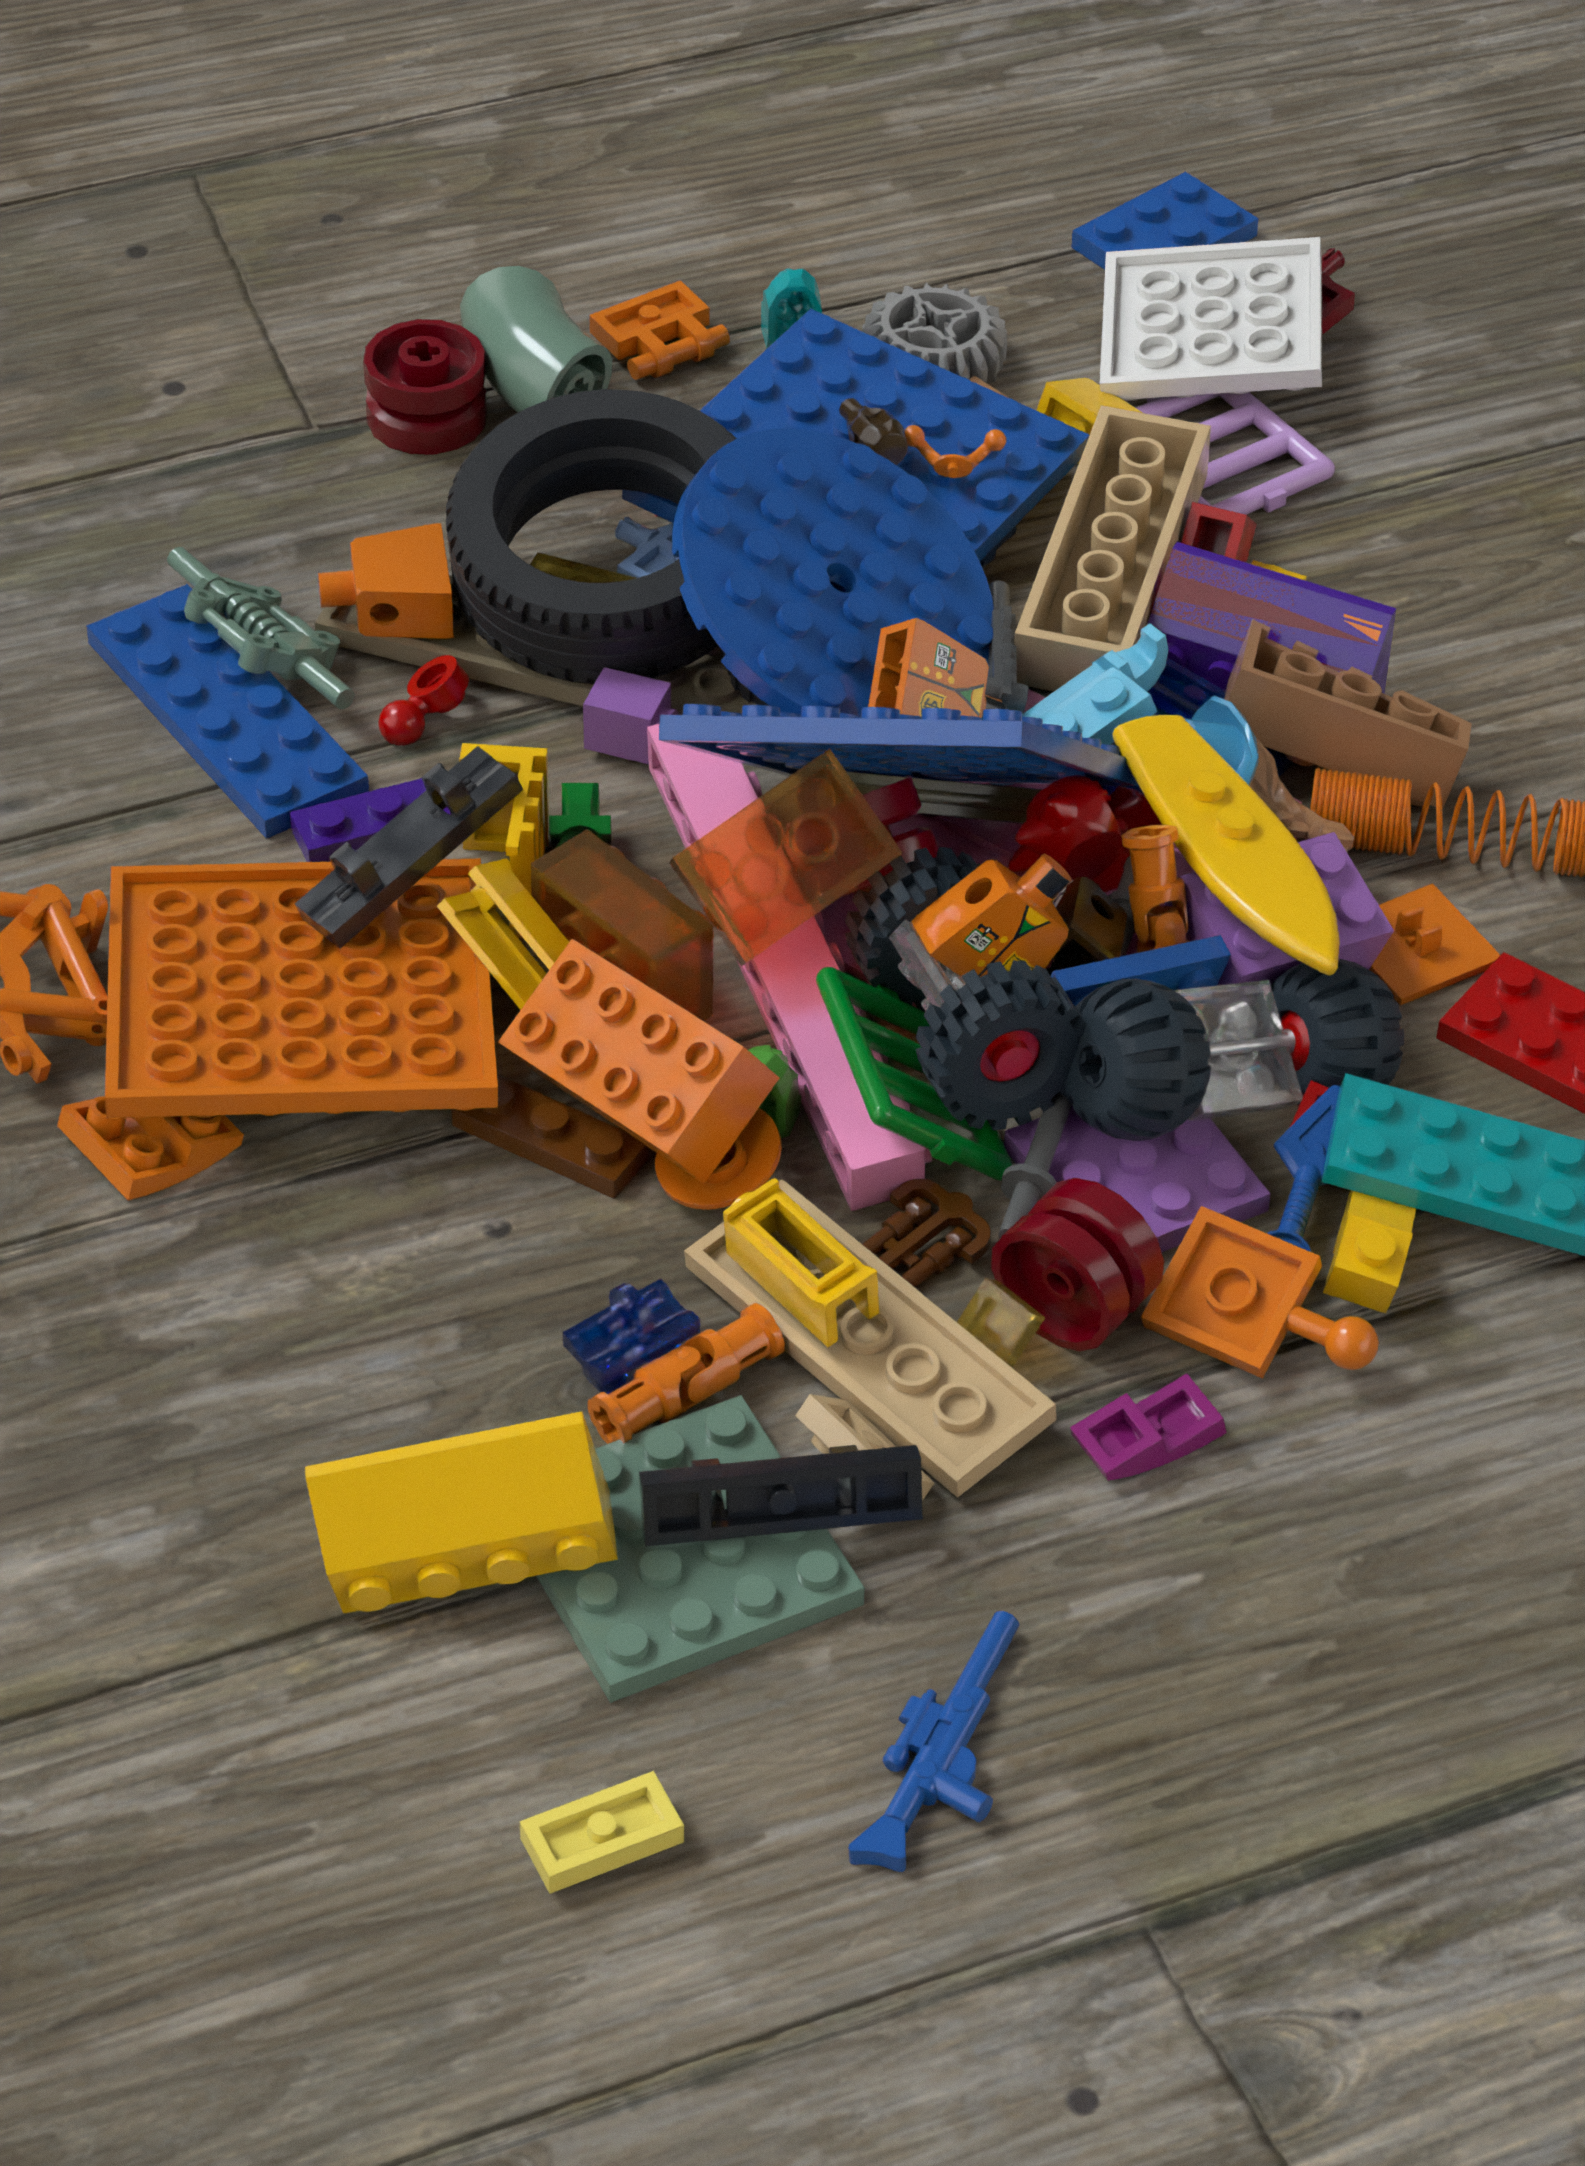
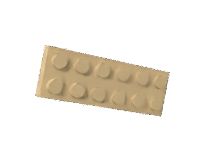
(902, 1369)

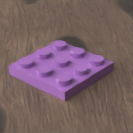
(1159, 1176)

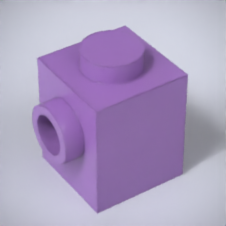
(620, 712)

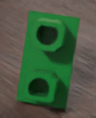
(580, 813)

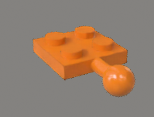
(1241, 1293)

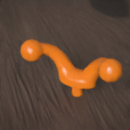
(952, 464)

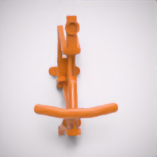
(46, 916)

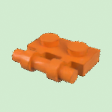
(654, 318)

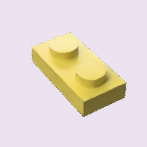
(601, 1832)

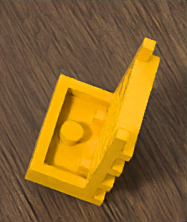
(523, 823)

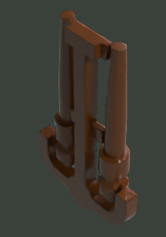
(901, 1239)

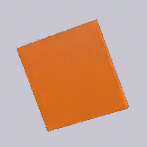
(1429, 945)

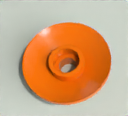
(742, 1169)

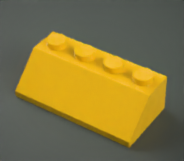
(462, 1513)

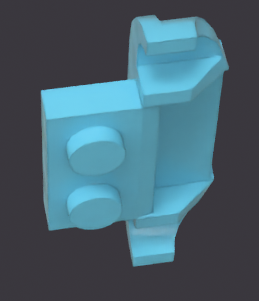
(1107, 691)

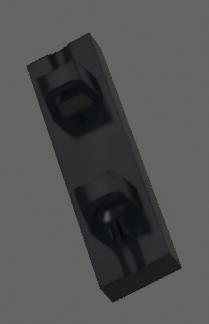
(408, 846)
(781, 1494)

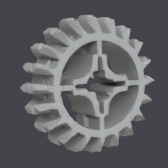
(943, 329)

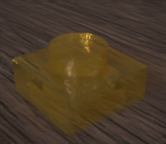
(1000, 1320)

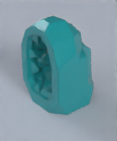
(787, 301)

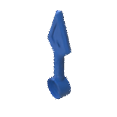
(1304, 1154)

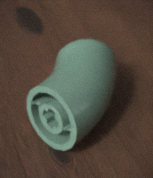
(530, 339)

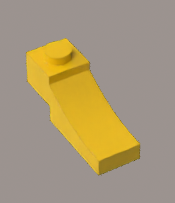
(1370, 1251)

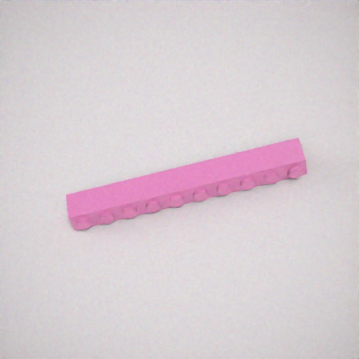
(865, 1158)

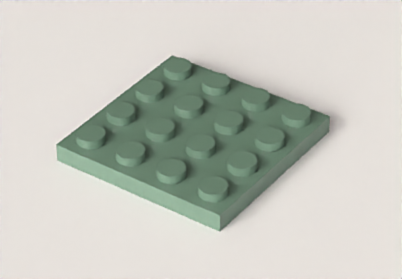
(693, 1601)

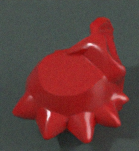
(1082, 829)

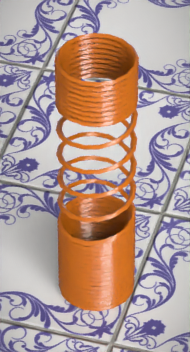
(1380, 819)

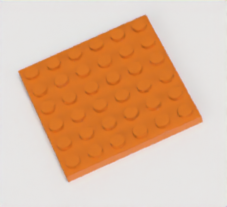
(252, 1011)

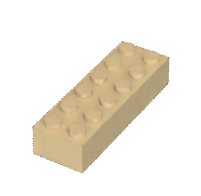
(1110, 543)

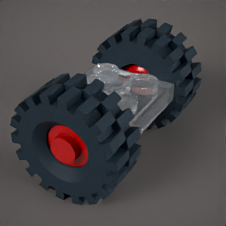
(992, 1039)

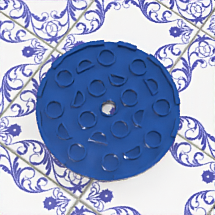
(783, 516)

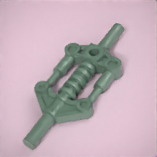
(257, 629)

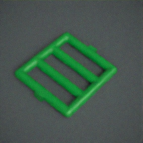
(879, 1080)

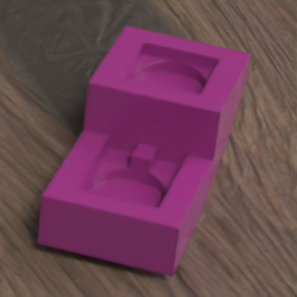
(1146, 1435)

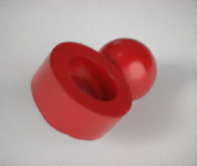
(433, 688)

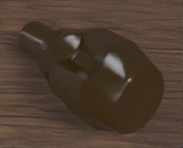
(875, 429)

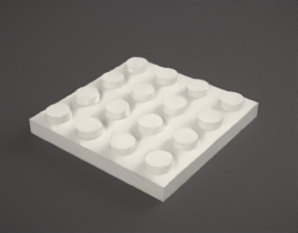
(1212, 319)

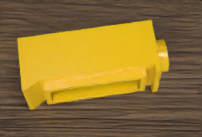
(493, 940)
(806, 1297)

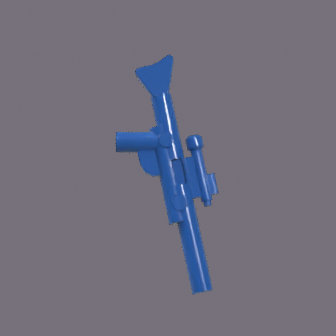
(942, 1763)

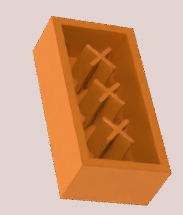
(639, 1060)

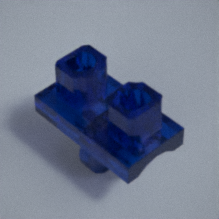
(629, 1333)

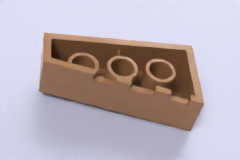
(1343, 717)

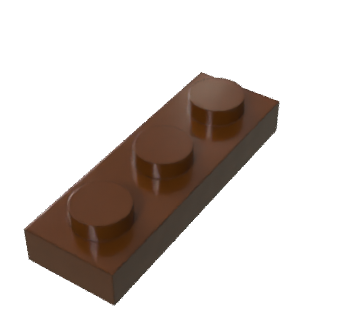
(557, 1138)

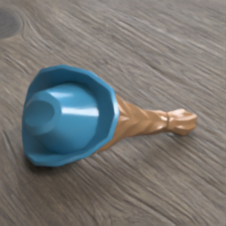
(1234, 740)

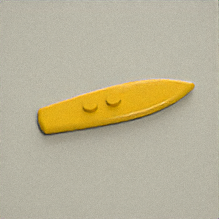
(1232, 839)

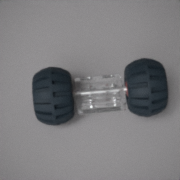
(1227, 1048)

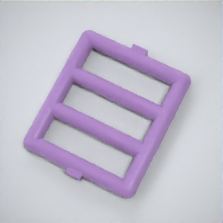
(1280, 440)

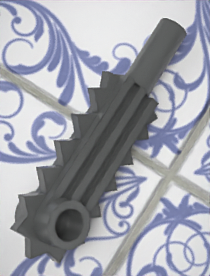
(1002, 652)

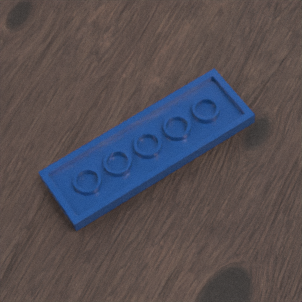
(230, 721)

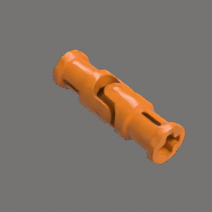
(1155, 884)
(686, 1375)

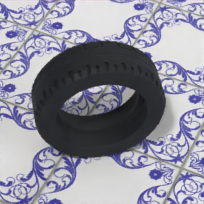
(549, 455)

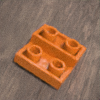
(147, 1152)

